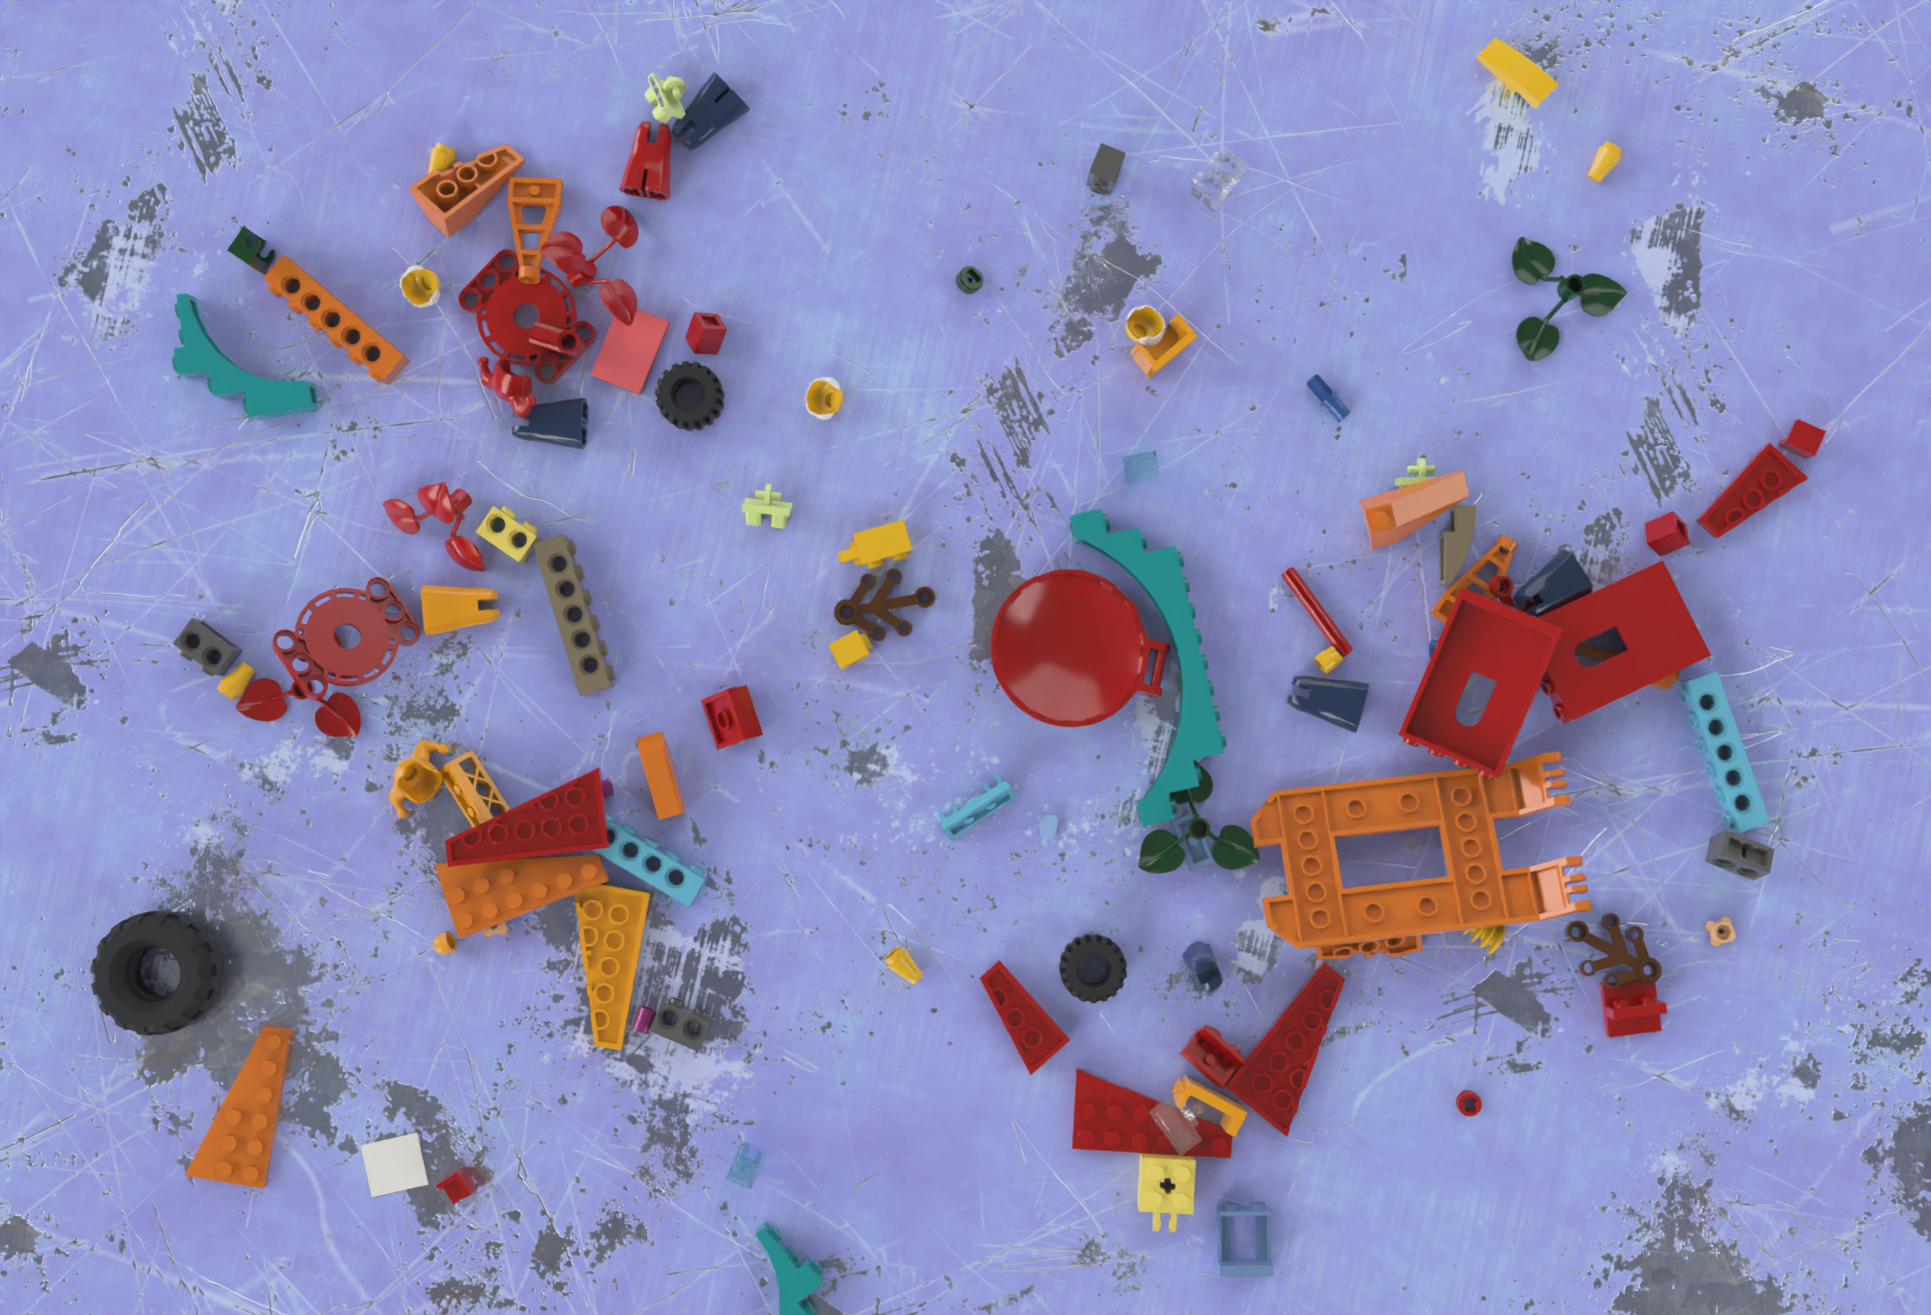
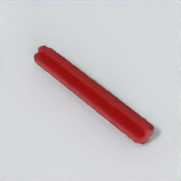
(1317, 612)

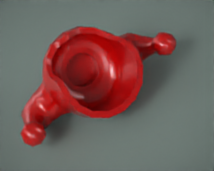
(508, 386)

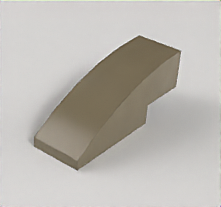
(1456, 543)

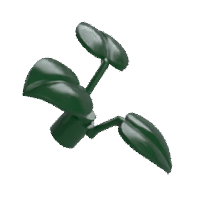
(1597, 293)
(1233, 847)

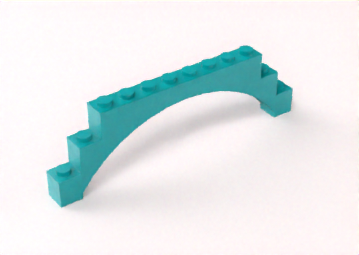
(1162, 580)

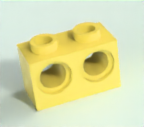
(506, 539)

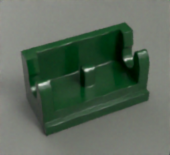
(248, 248)

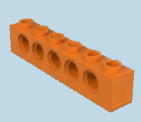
(287, 272)

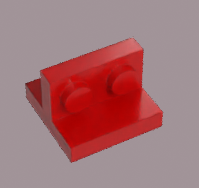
(731, 716)
(1631, 1008)

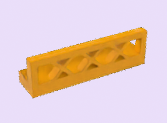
(465, 791)

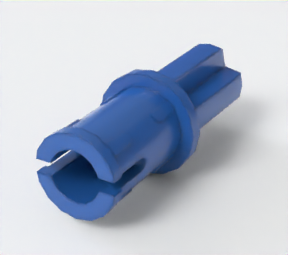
(1328, 397)

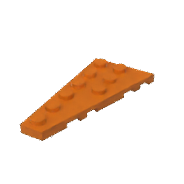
(502, 890)
(245, 1127)

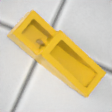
(1517, 72)

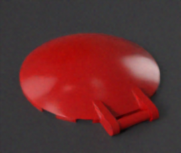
(1072, 649)

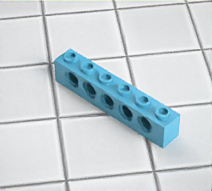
(1727, 735)
(638, 865)

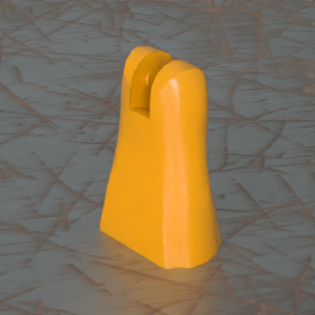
(455, 608)

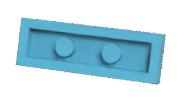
(977, 808)

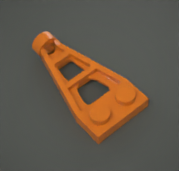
(535, 193)
(1446, 601)

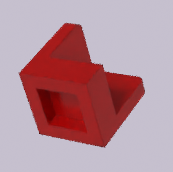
(705, 333)
(1803, 439)
(1666, 533)
(457, 1185)

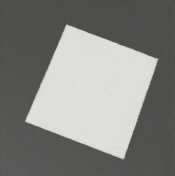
(394, 1164)

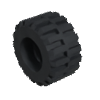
(679, 376)
(1093, 991)

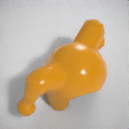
(417, 777)

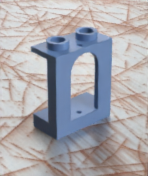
(1244, 1267)

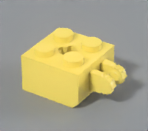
(1174, 1199)

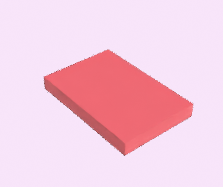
(630, 351)

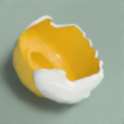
(420, 286)
(1145, 325)
(824, 398)

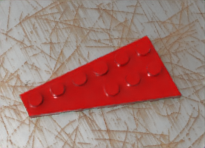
(553, 823)
(1285, 1055)
(1120, 1121)

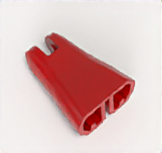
(649, 164)

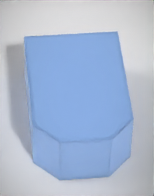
(1048, 826)

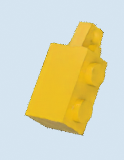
(878, 545)

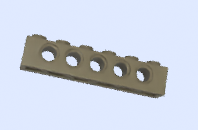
(547, 553)

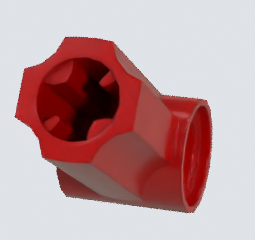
(555, 339)

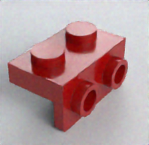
(1212, 1055)

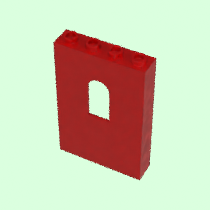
(1652, 626)
(1494, 643)

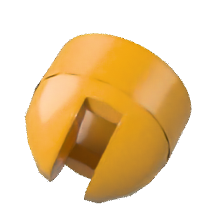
(444, 943)

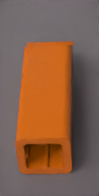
(661, 775)

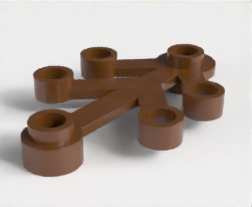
(879, 605)
(1616, 954)

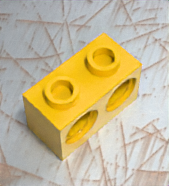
(851, 649)

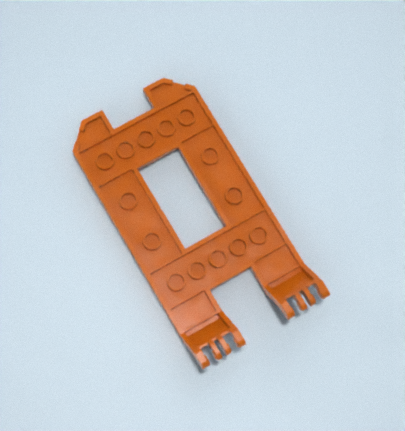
(1455, 801)

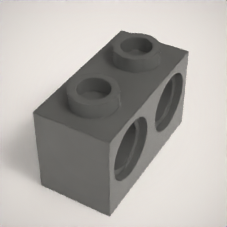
(1105, 169)
(209, 643)
(1739, 855)
(679, 1031)

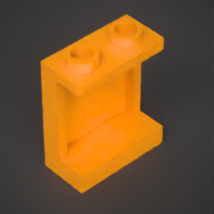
(1233, 1111)

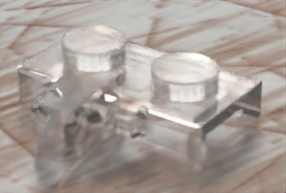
(1178, 1123)

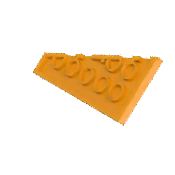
(611, 942)

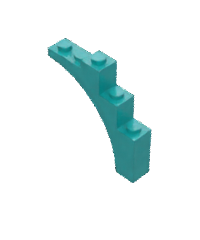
(202, 357)
(793, 1277)

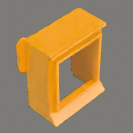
(1174, 340)

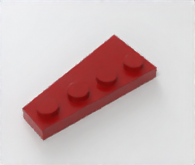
(1756, 486)
(1027, 1023)

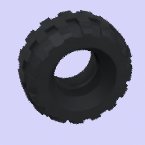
(120, 981)

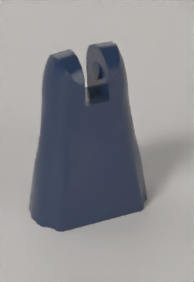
(709, 112)
(556, 423)
(1555, 585)
(1331, 700)
(1204, 967)

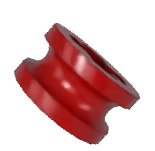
(1477, 1102)

